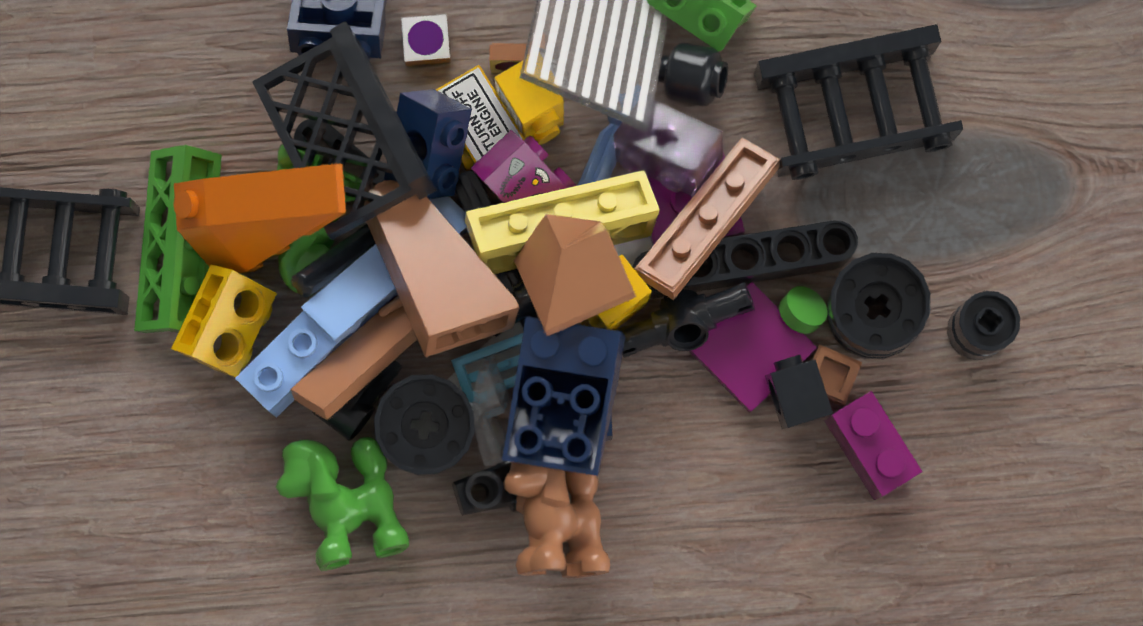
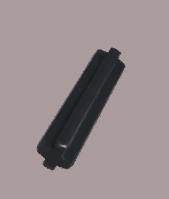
(332, 262)

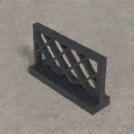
(371, 102)

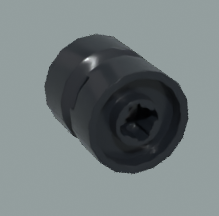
(983, 325)

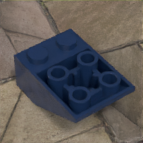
(563, 397)

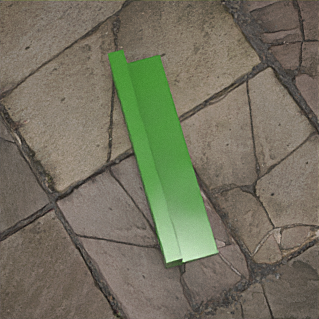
(182, 266)

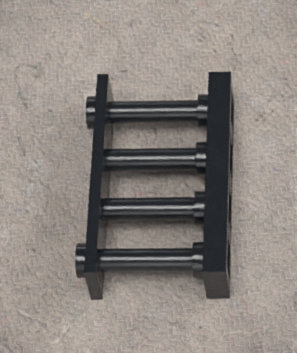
(870, 58)
(55, 288)

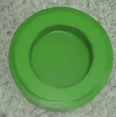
(803, 310)

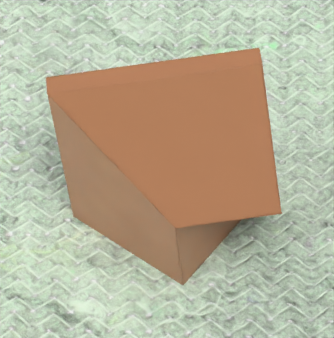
(571, 271)

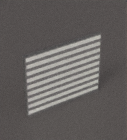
(598, 54)

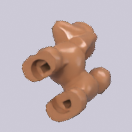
(554, 519)

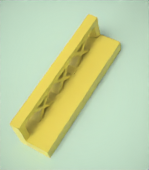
(621, 204)

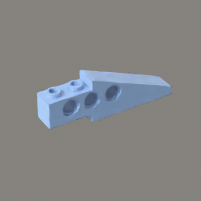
(327, 322)

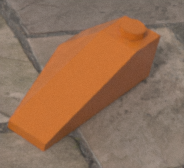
(256, 215)

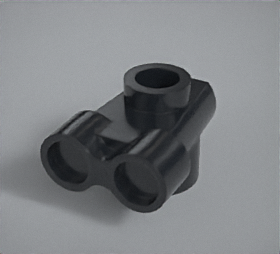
(496, 495)

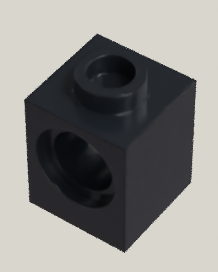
(797, 391)

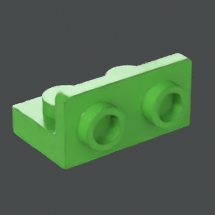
(707, 19)

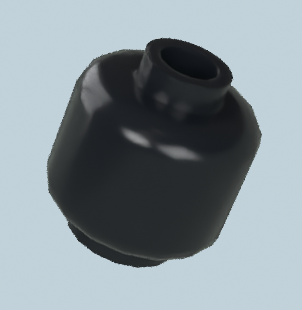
(693, 74)

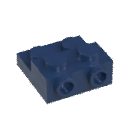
(312, 20)

